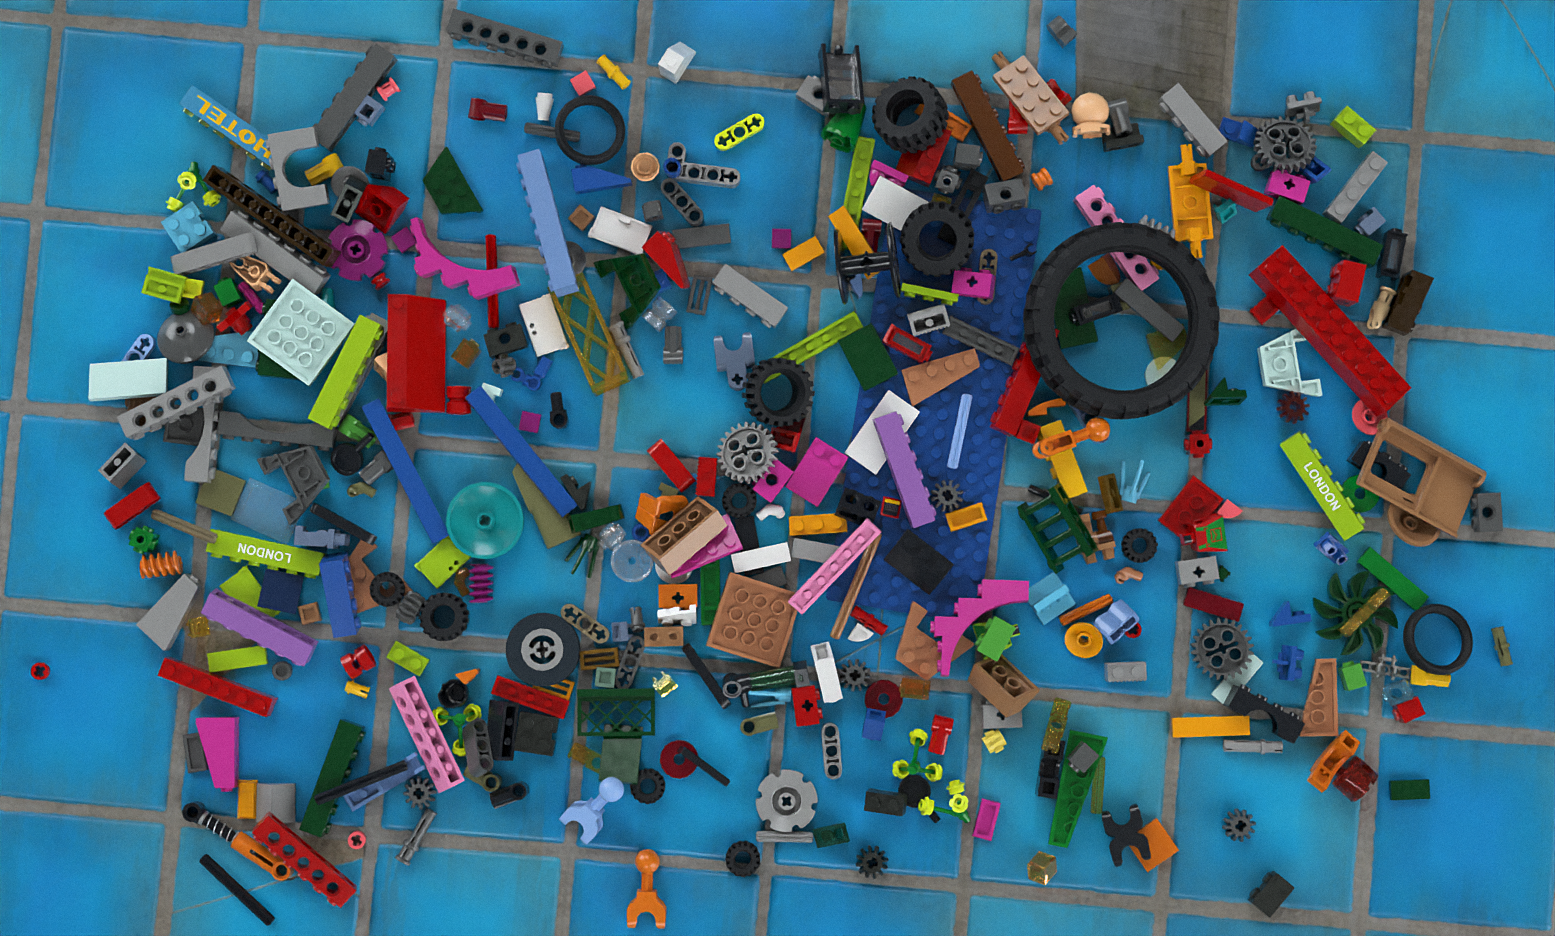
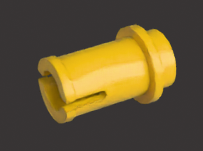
(355, 688)

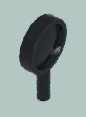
(348, 458)
(917, 789)

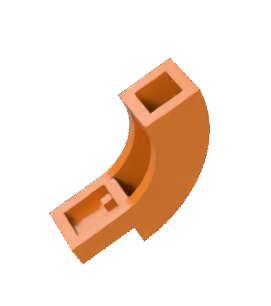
(1332, 759)

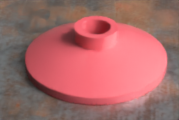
(1366, 426)

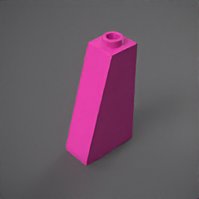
(221, 748)

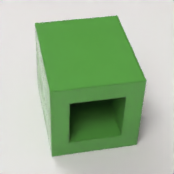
(1352, 675)

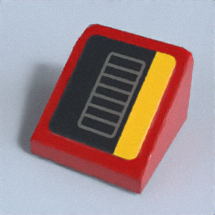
(890, 507)

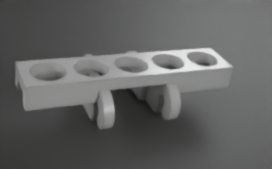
(1377, 671)

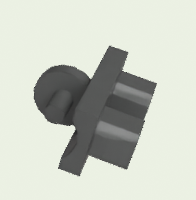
(1303, 109)

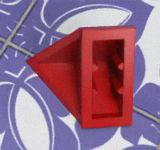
(788, 436)

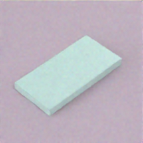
(128, 379)

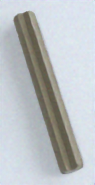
(184, 526)

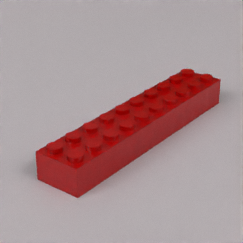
(1330, 331)

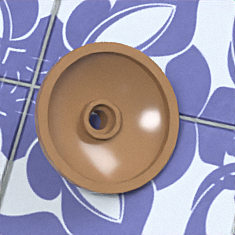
(1410, 528)

